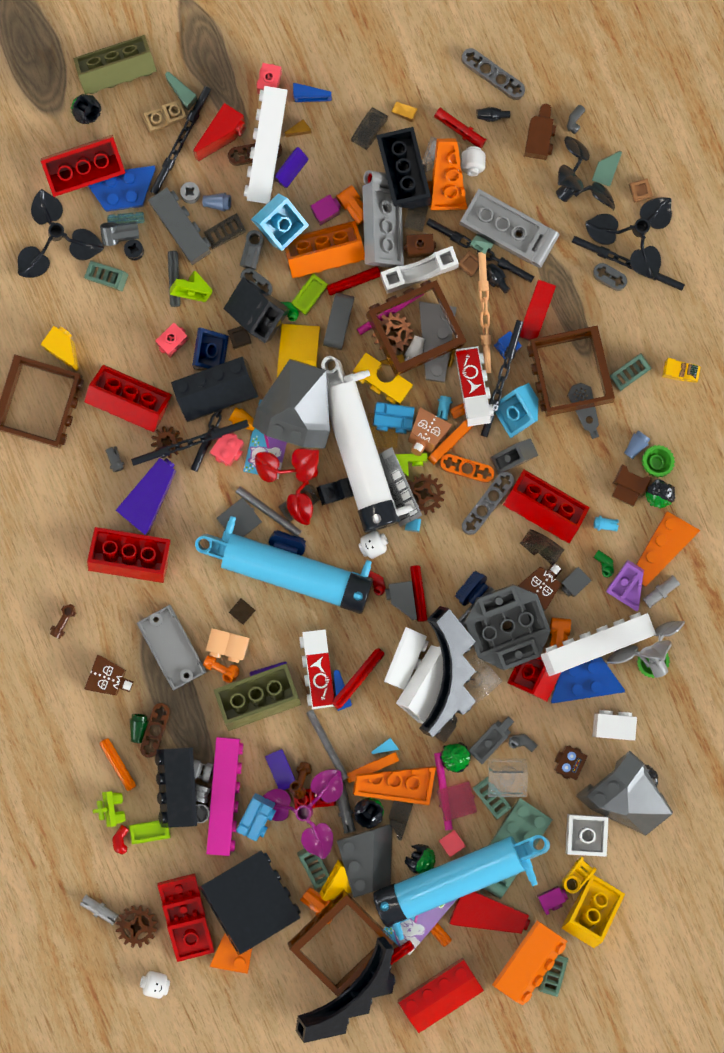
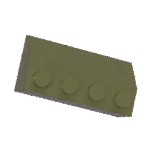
(114, 65)
(257, 697)

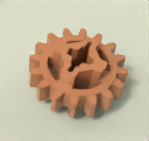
(386, 321)

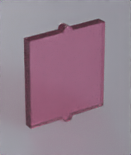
(456, 801)

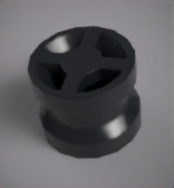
(133, 254)

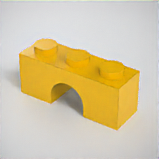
(394, 391)

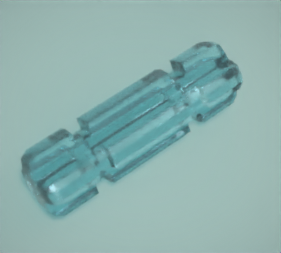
(126, 217)

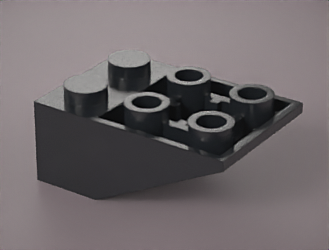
(256, 310)

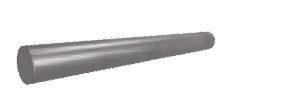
(268, 511)
(326, 743)

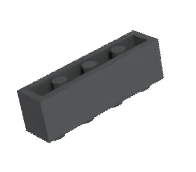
(179, 226)

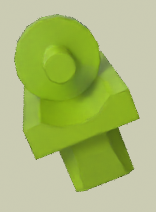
(112, 817)

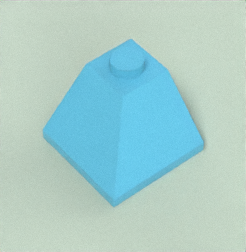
(518, 410)

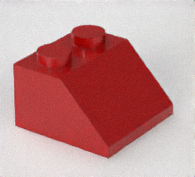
(533, 679)

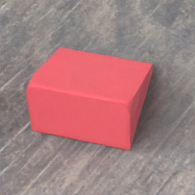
(452, 843)

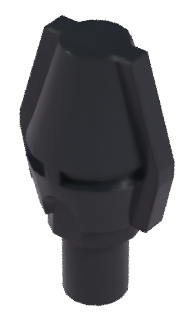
(491, 114)
(497, 277)

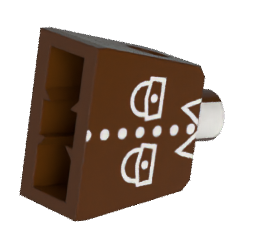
(543, 584)
(107, 677)

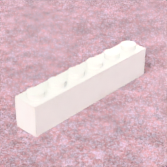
(267, 144)
(597, 644)

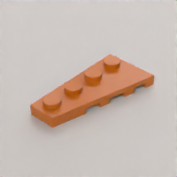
(447, 178)
(664, 545)
(398, 785)
(228, 959)

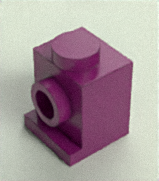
(552, 899)

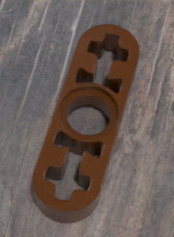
(242, 161)
(154, 714)

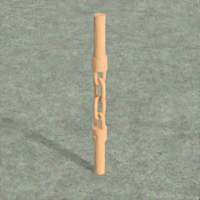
(483, 285)

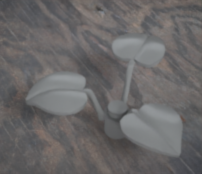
(655, 652)

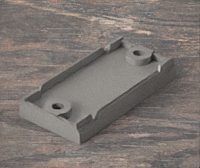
(171, 647)

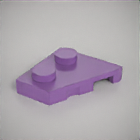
(627, 585)

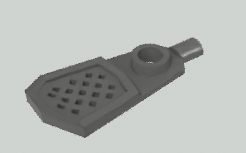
(587, 412)

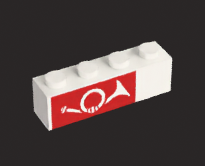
(473, 387)
(318, 668)

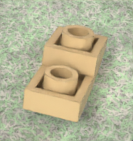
(164, 116)

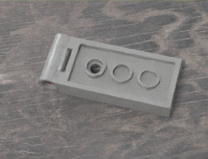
(500, 222)
(381, 223)

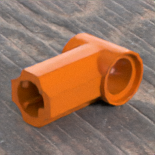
(350, 200)
(560, 631)
(314, 901)

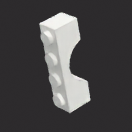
(407, 275)

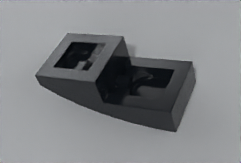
(335, 491)

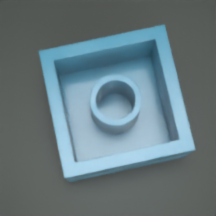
(280, 222)

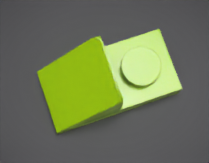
(192, 289)
(404, 459)

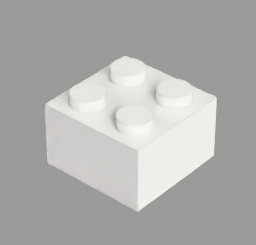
(614, 726)
(586, 835)

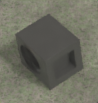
(575, 582)

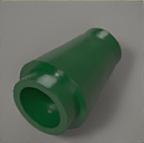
(138, 726)

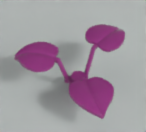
(319, 838)

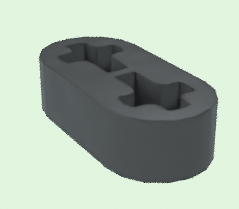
(258, 278)
(607, 280)

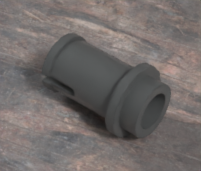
(115, 460)

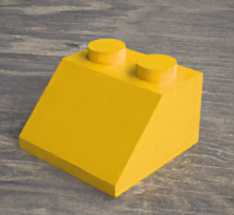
(59, 344)

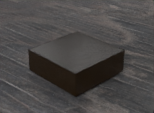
(239, 337)
(242, 611)

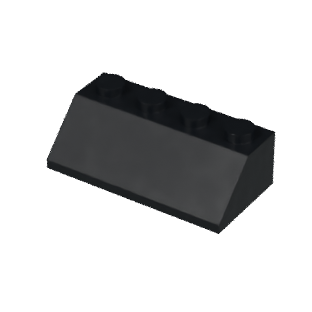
(404, 168)
(215, 389)
(176, 787)

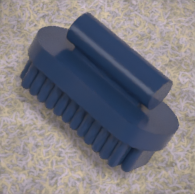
(288, 542)
(472, 588)

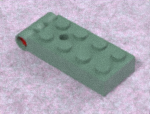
(521, 823)

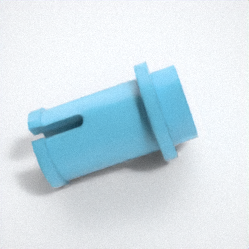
(443, 408)
(605, 524)

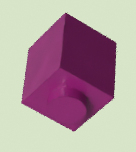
(325, 209)

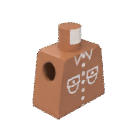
(427, 432)

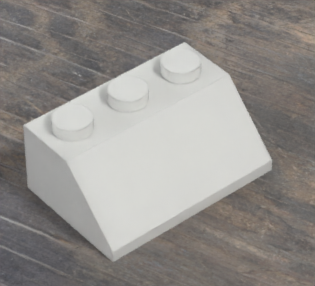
(406, 658)

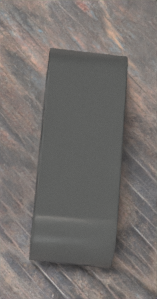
(338, 321)

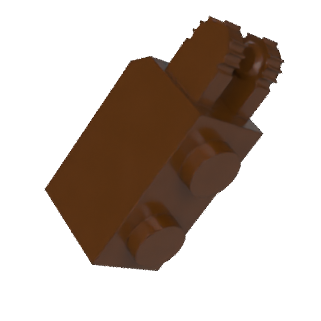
(539, 134)

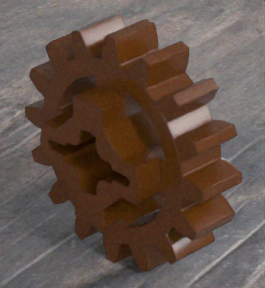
(432, 496)
(127, 924)

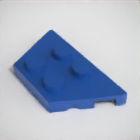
(124, 190)
(586, 681)

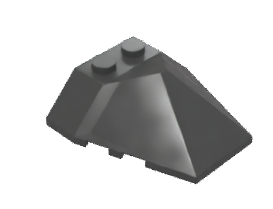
(296, 407)
(628, 796)

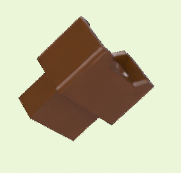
(629, 486)

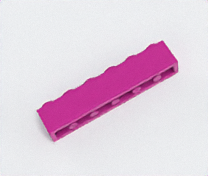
(223, 796)

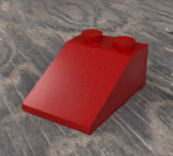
(222, 131)

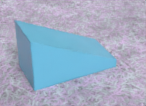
(413, 526)
(387, 746)

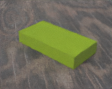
(309, 294)
(148, 832)

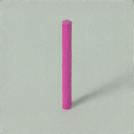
(364, 328)
(442, 783)

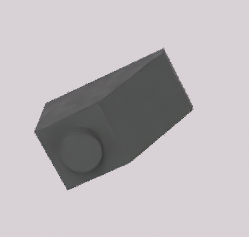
(514, 456)
(402, 598)

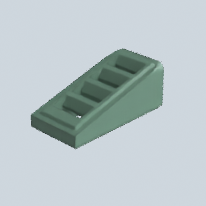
(185, 95)
(117, 280)
(643, 361)
(499, 813)
(319, 883)
(554, 992)

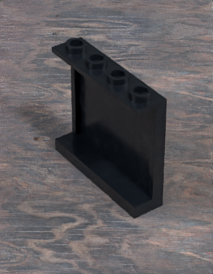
(250, 902)

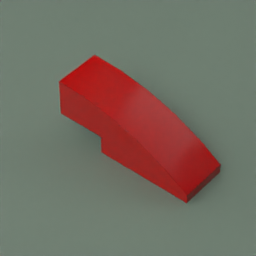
(537, 310)

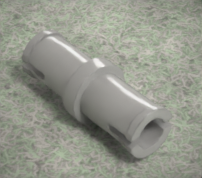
(661, 591)
(99, 909)

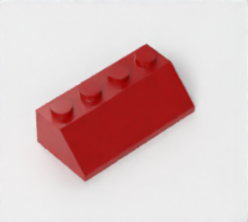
(82, 165)
(127, 398)
(546, 506)
(128, 555)
(440, 995)

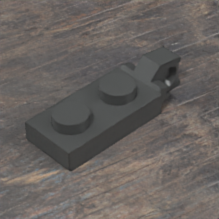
(491, 740)

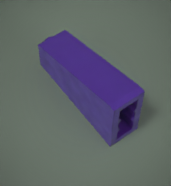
(148, 495)

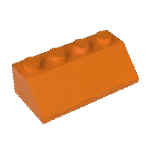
(325, 249)
(530, 963)

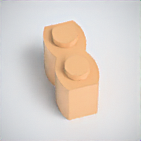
(227, 644)

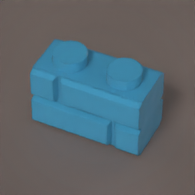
(393, 417)
(256, 816)

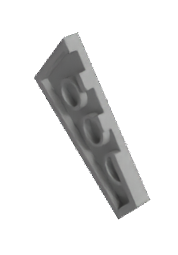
(436, 332)

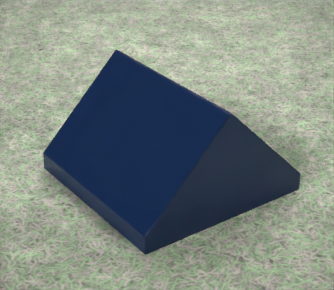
(209, 349)

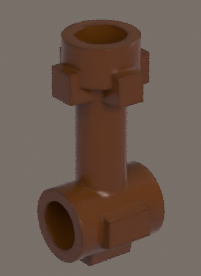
(68, 611)
(297, 787)

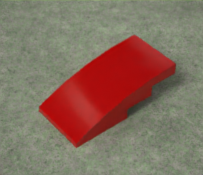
(186, 917)

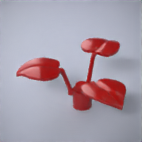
(305, 465)

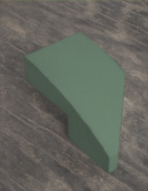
(606, 169)
(481, 244)

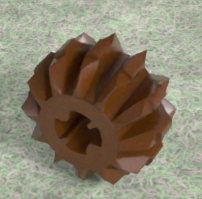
(164, 436)

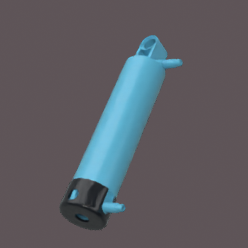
(289, 570)
(456, 879)

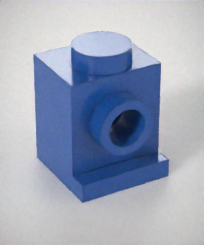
(503, 343)

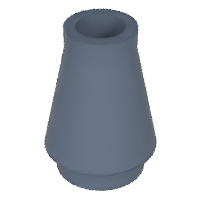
(217, 201)
(637, 444)

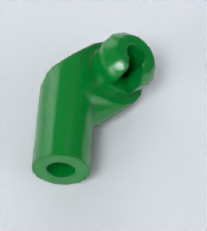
(293, 312)
(606, 563)

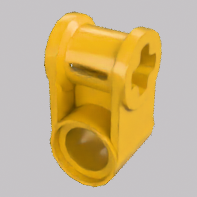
(578, 875)

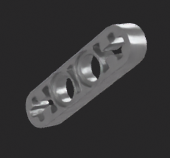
(491, 76)
(485, 501)

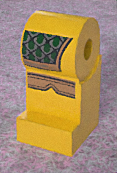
(681, 370)

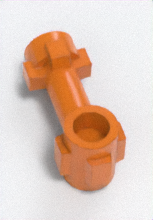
(229, 674)

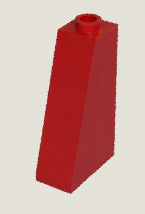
(487, 913)

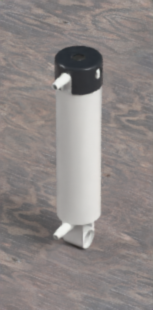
(359, 450)

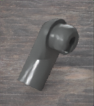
(574, 116)
(522, 740)

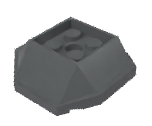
(513, 645)

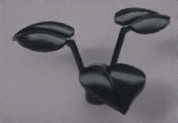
(570, 182)
(47, 209)
(653, 213)

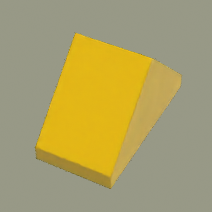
(335, 883)

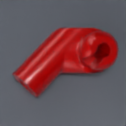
(378, 583)
(118, 842)

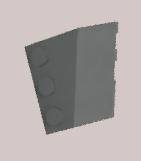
(367, 859)

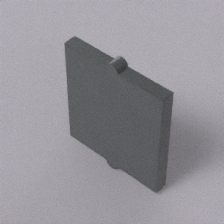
(245, 516)

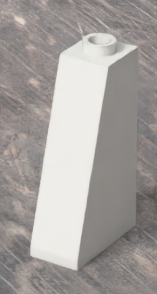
(424, 686)

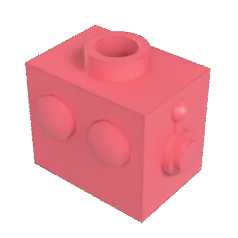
(269, 76)
(171, 347)
(227, 449)

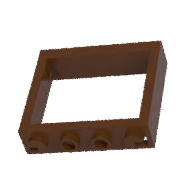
(594, 335)
(400, 368)
(9, 389)
(318, 923)

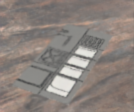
(399, 486)

